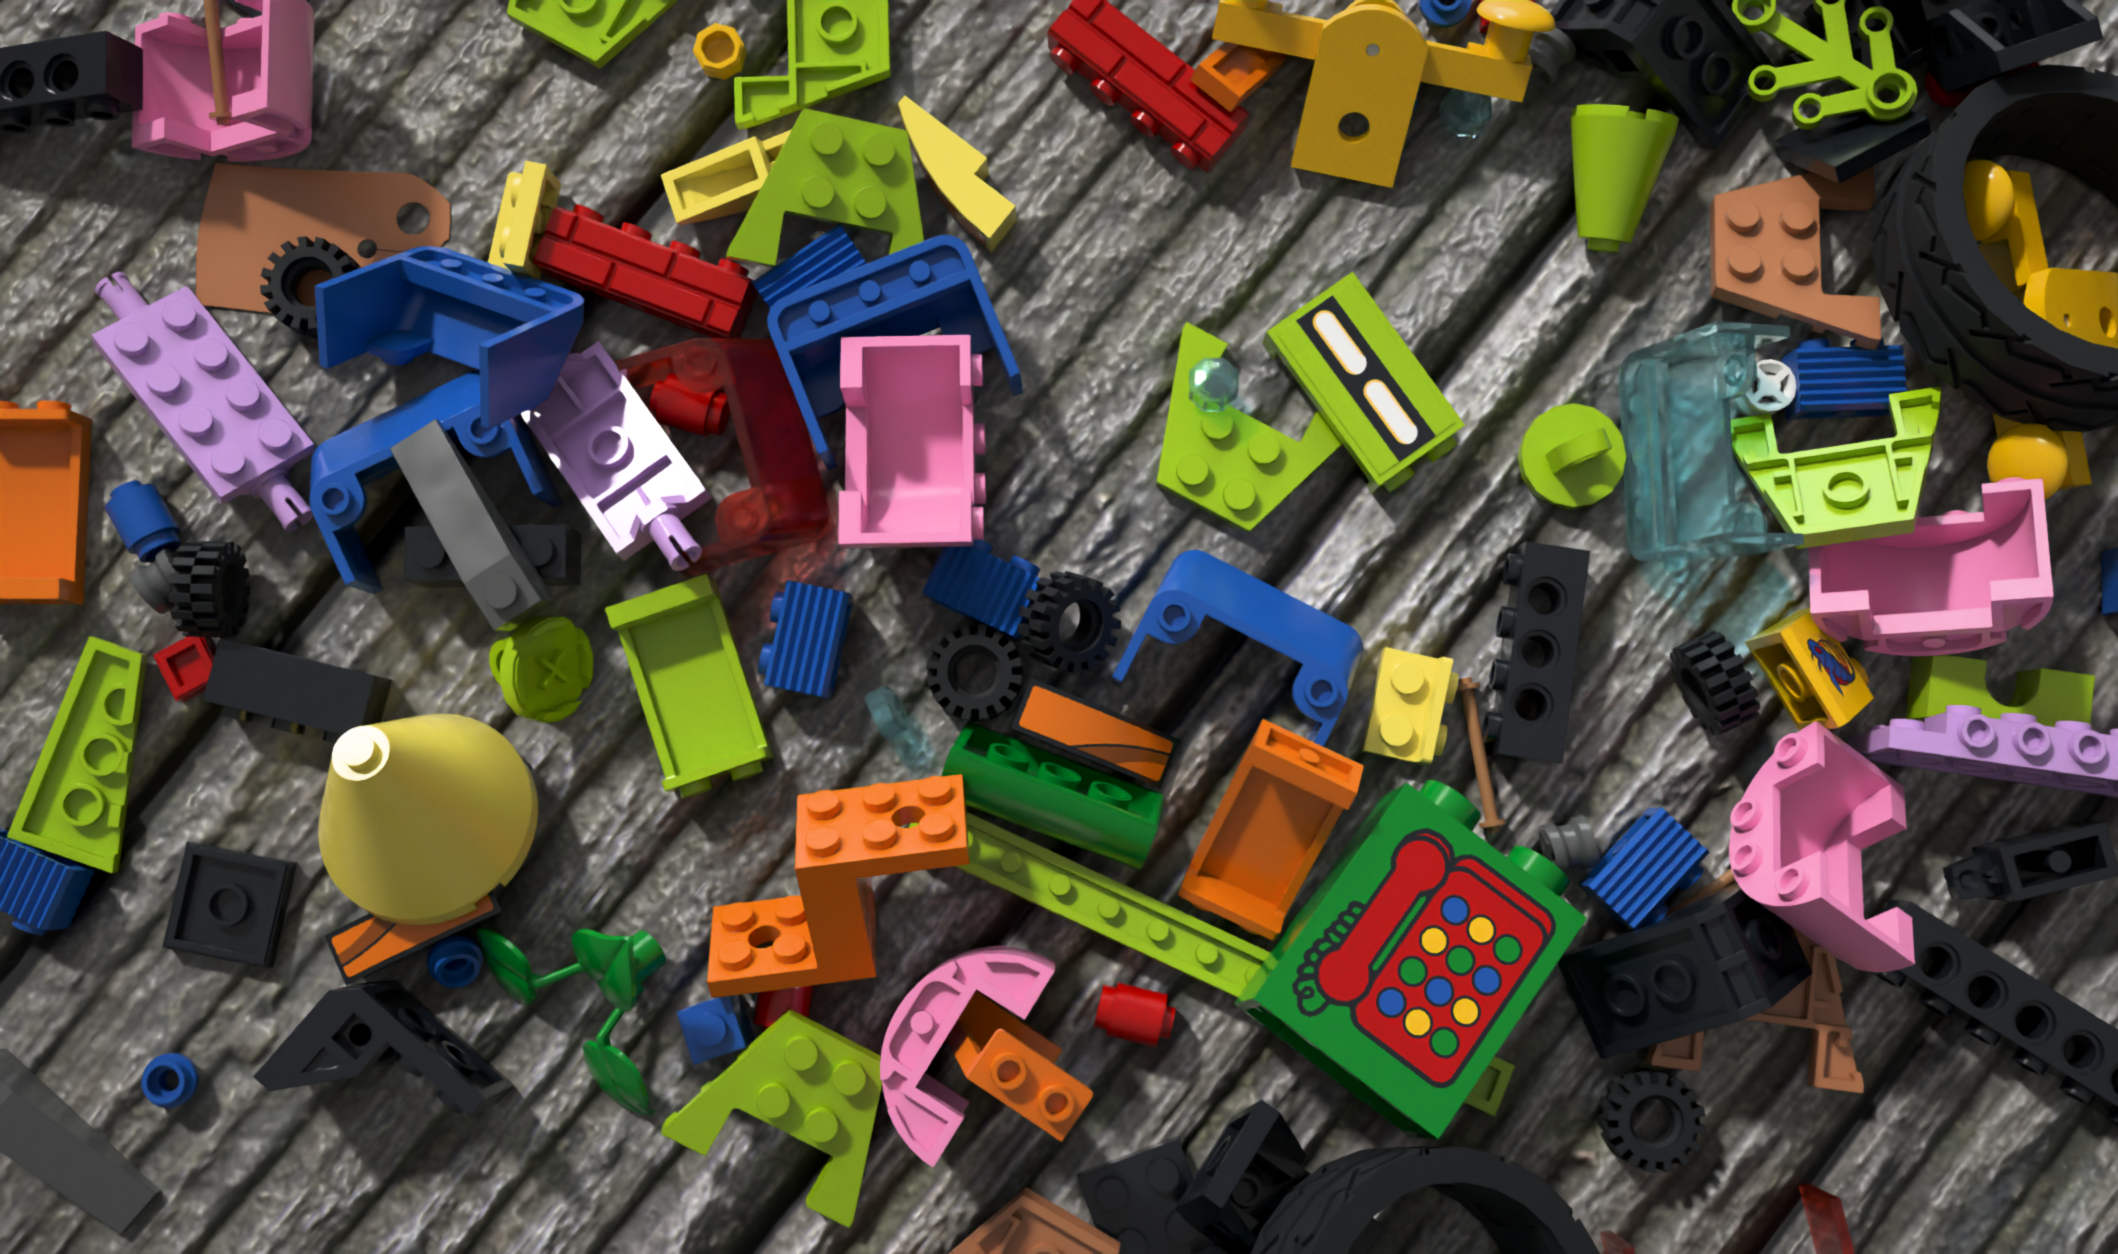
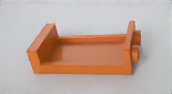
(43, 503)
(1269, 829)
(1017, 1066)

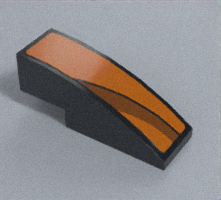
(1095, 733)
(377, 944)

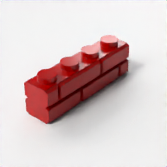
(1145, 80)
(645, 274)

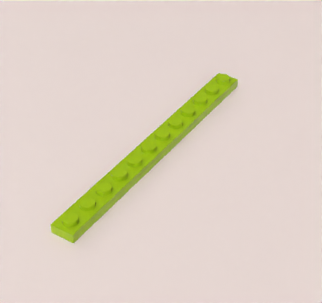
(1142, 923)

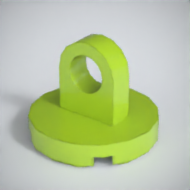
(1571, 456)
(543, 668)

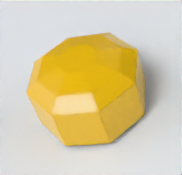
(719, 51)

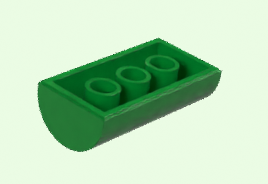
(1055, 795)

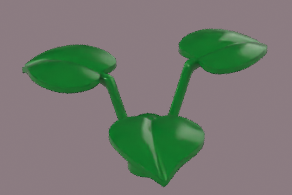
(618, 968)

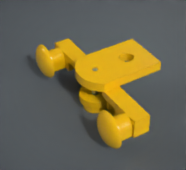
(1373, 66)
(2076, 301)

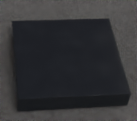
(1850, 143)
(229, 904)

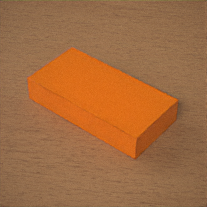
(1236, 72)

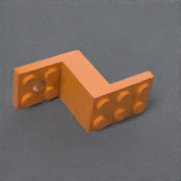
(839, 847)

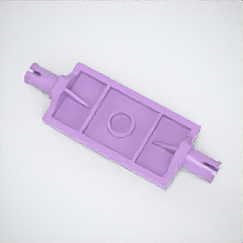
(205, 397)
(618, 458)

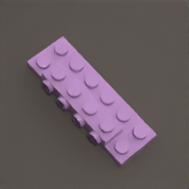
(1999, 749)

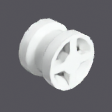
(1775, 383)

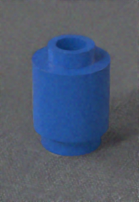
(142, 520)

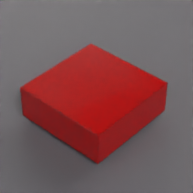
(187, 666)

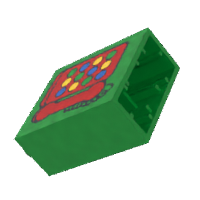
(1414, 957)

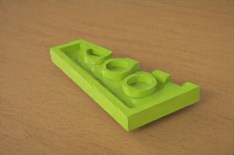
(85, 768)

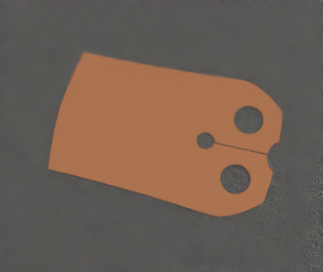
(260, 208)

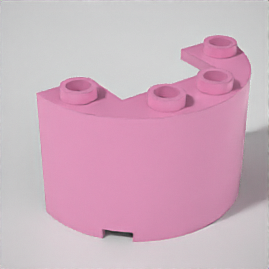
(266, 82)
(911, 442)
(1944, 585)
(1802, 843)
(917, 1103)

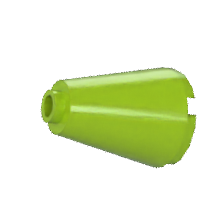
(1615, 169)

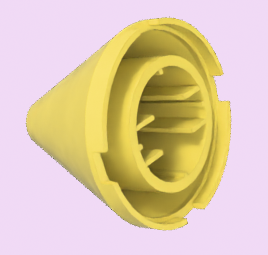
(425, 816)

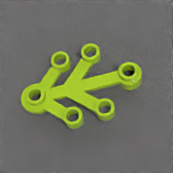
(1831, 61)

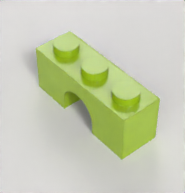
(1961, 681)

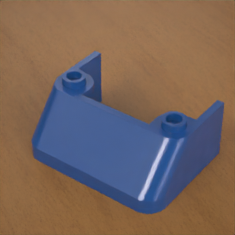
(893, 296)
(460, 310)
(364, 455)
(1208, 586)

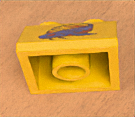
(1810, 672)

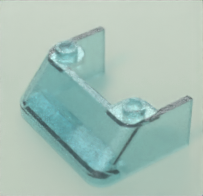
(1681, 445)

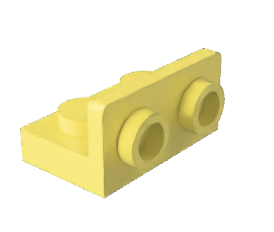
(523, 218)
(1409, 707)

